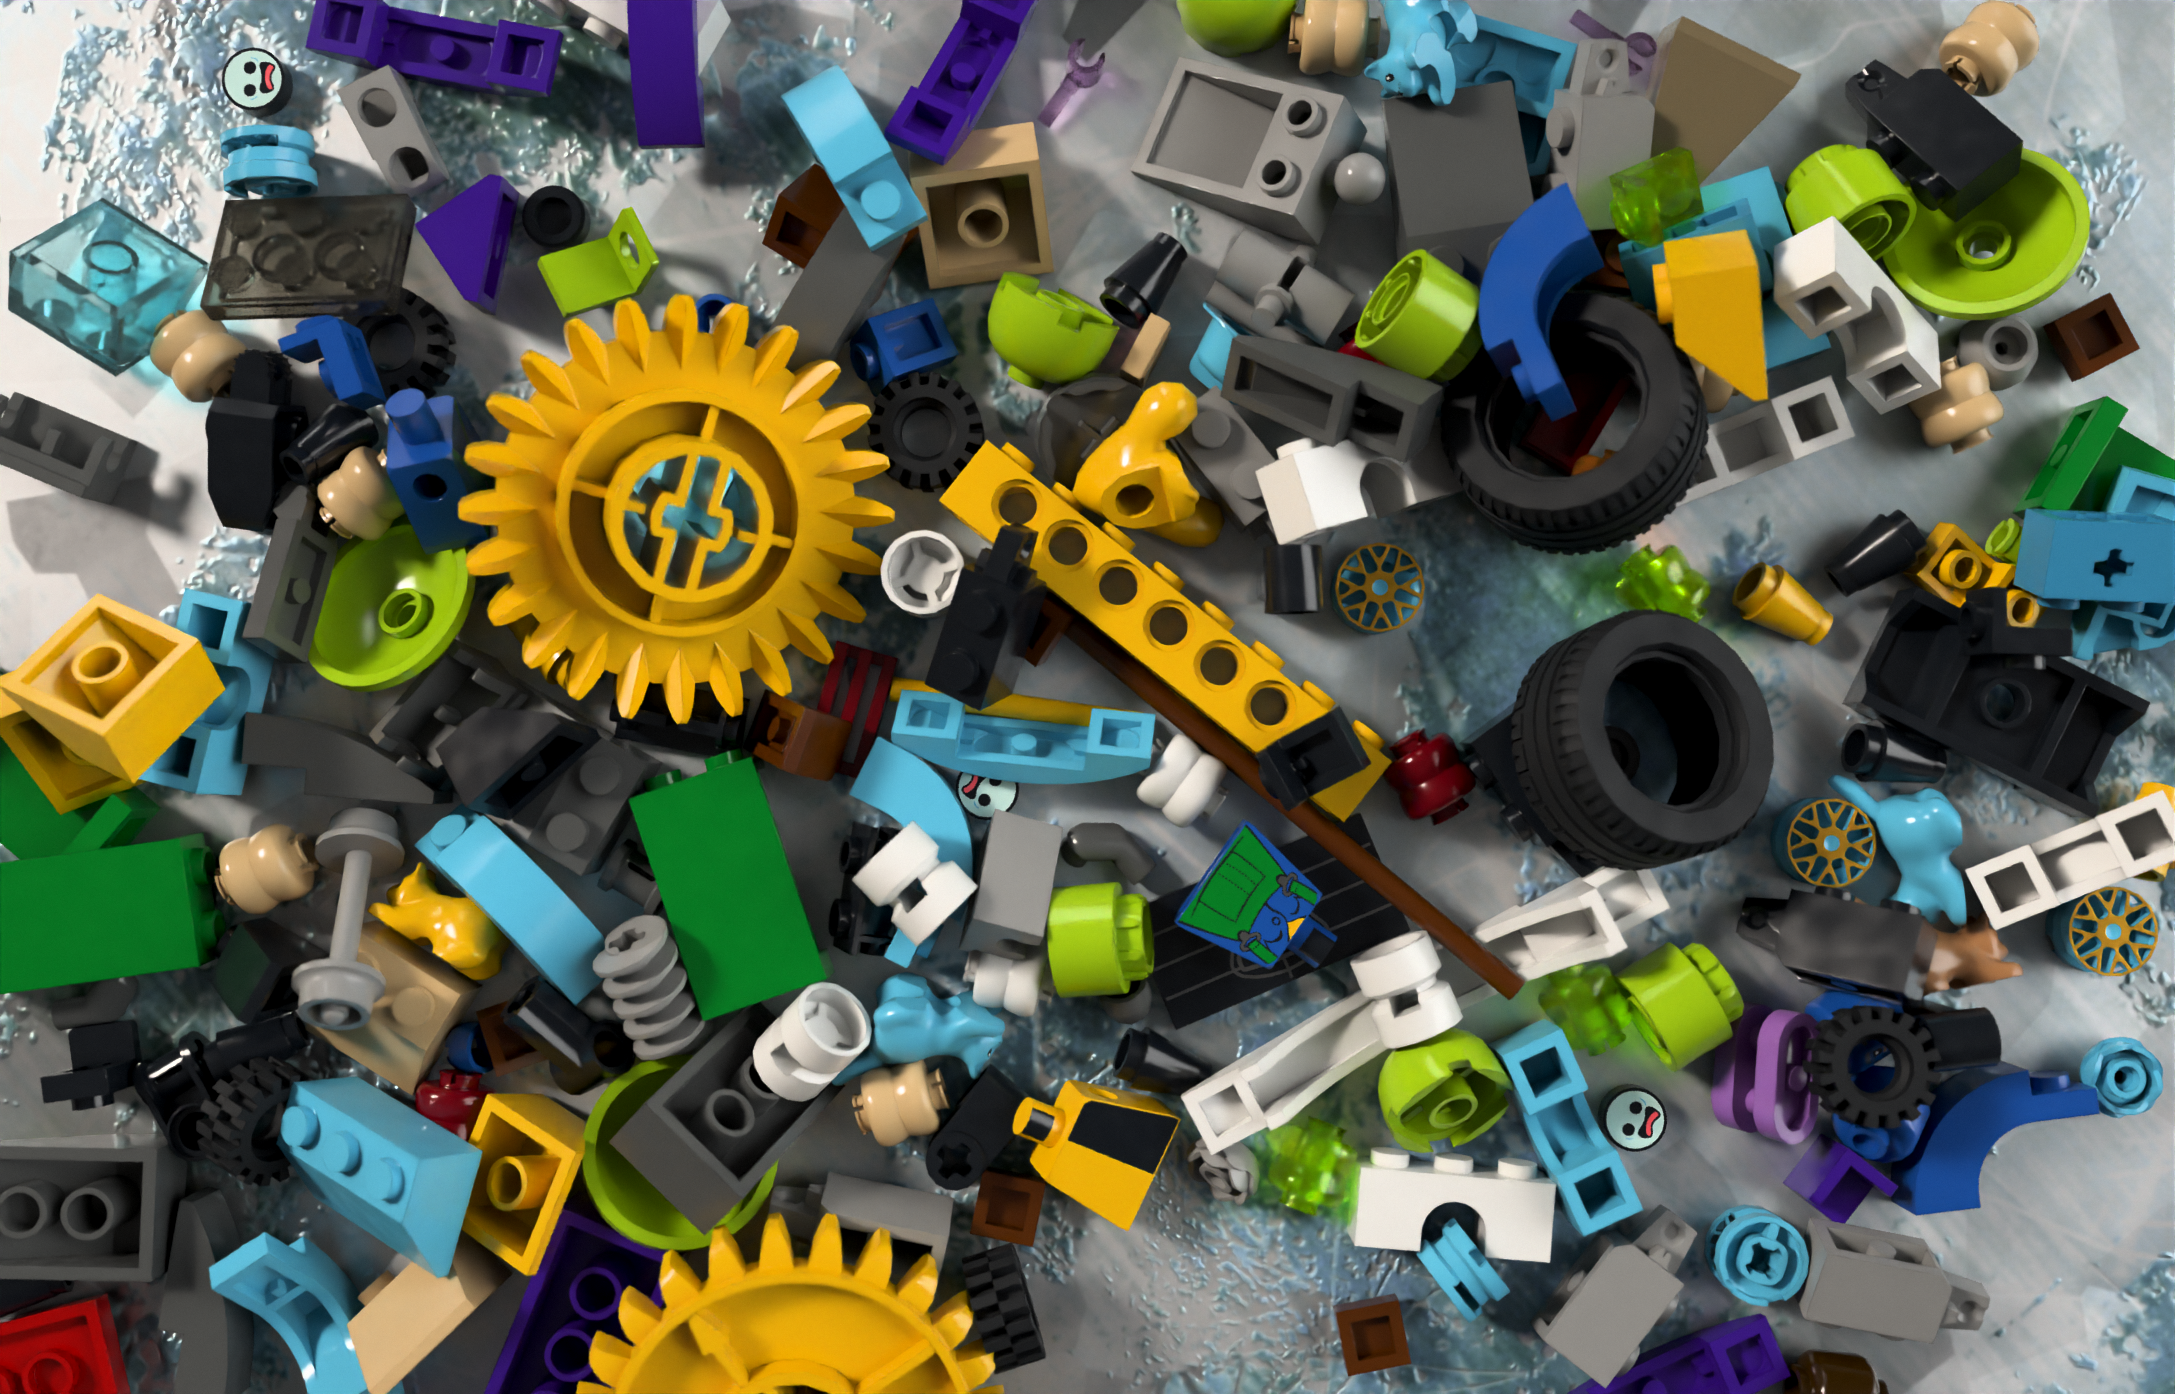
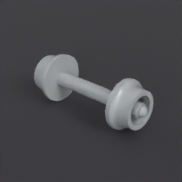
(339, 990)

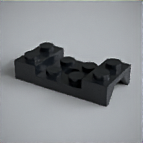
(2047, 744)

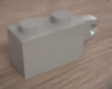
(1597, 129)
(1223, 459)
(914, 1218)
(1884, 1285)
(1616, 1295)

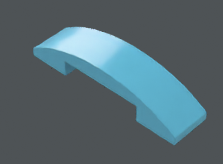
(1022, 750)

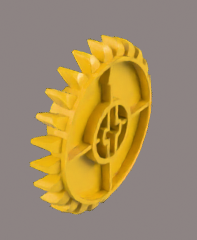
(574, 473)
(792, 1325)

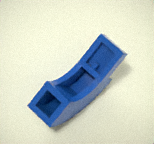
(1521, 288)
(1968, 1120)

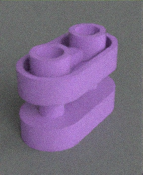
(1762, 1076)

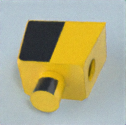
(1098, 1145)

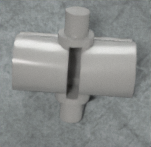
(1278, 292)

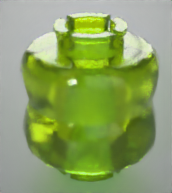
(1662, 582)
(1587, 1006)
(1312, 1166)

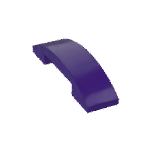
(438, 49)
(666, 74)
(961, 79)
(1717, 1360)

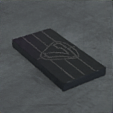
(1206, 978)

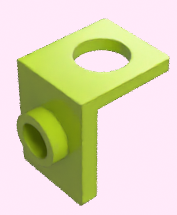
(600, 269)

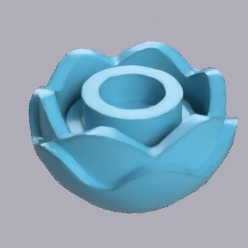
(2140, 1076)

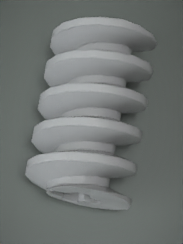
(651, 989)

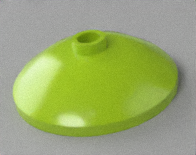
(2030, 225)
(389, 610)
(623, 1193)

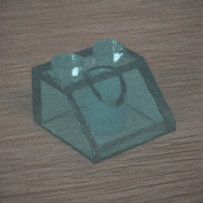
(102, 284)

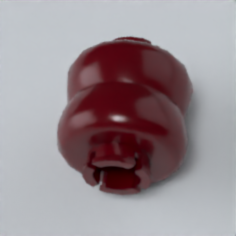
(1429, 776)
(453, 1101)

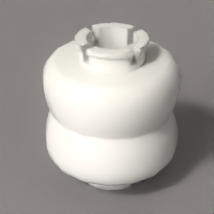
(1183, 781)
(1011, 982)

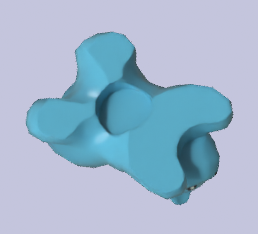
(1420, 45)
(1920, 837)
(918, 1025)

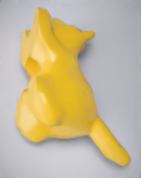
(451, 924)

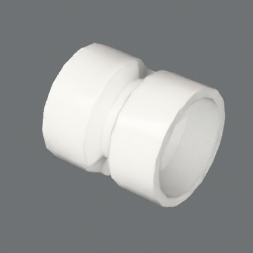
(922, 573)
(893, 869)
(1396, 968)
(812, 1041)

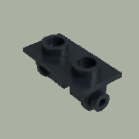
(706, 733)
(854, 915)

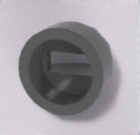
(1129, 1007)

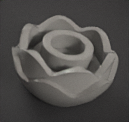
(2016, 337)
(1229, 1173)

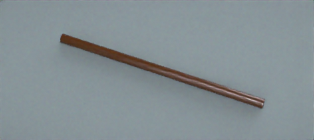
(1303, 816)

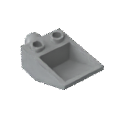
(1258, 149)

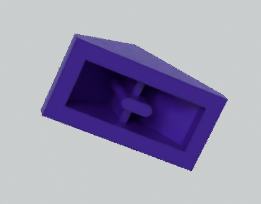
(474, 239)

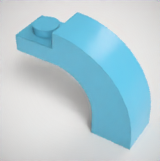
(854, 156)
(916, 791)
(517, 899)
(305, 1302)

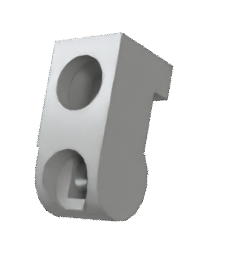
(394, 131)

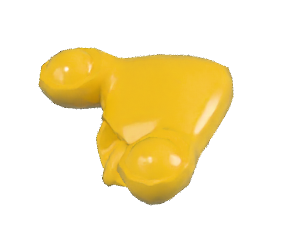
(1142, 482)

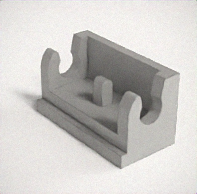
(1013, 885)

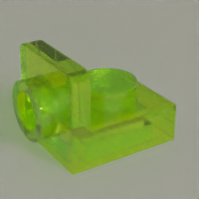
(1655, 196)

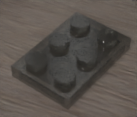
(309, 257)

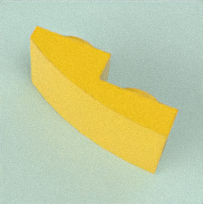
(1960, 565)

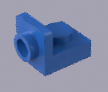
(901, 344)
(346, 363)

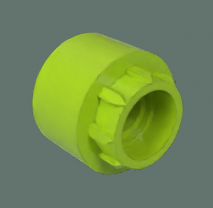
(1856, 190)
(1422, 319)
(1098, 939)
(1681, 1002)

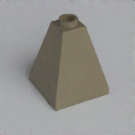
(1710, 92)

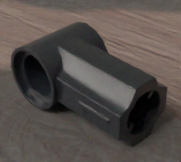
(1291, 579)
(1962, 1036)
(578, 1048)

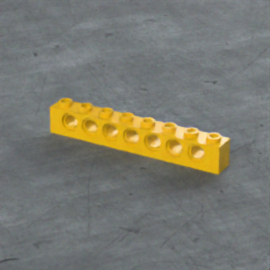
(977, 502)

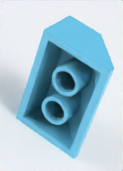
(381, 1166)

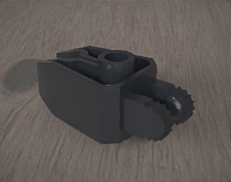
(248, 436)

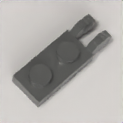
(293, 576)

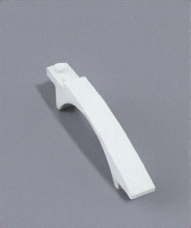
(1544, 936)

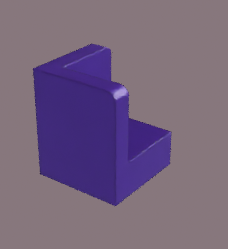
(1835, 1179)

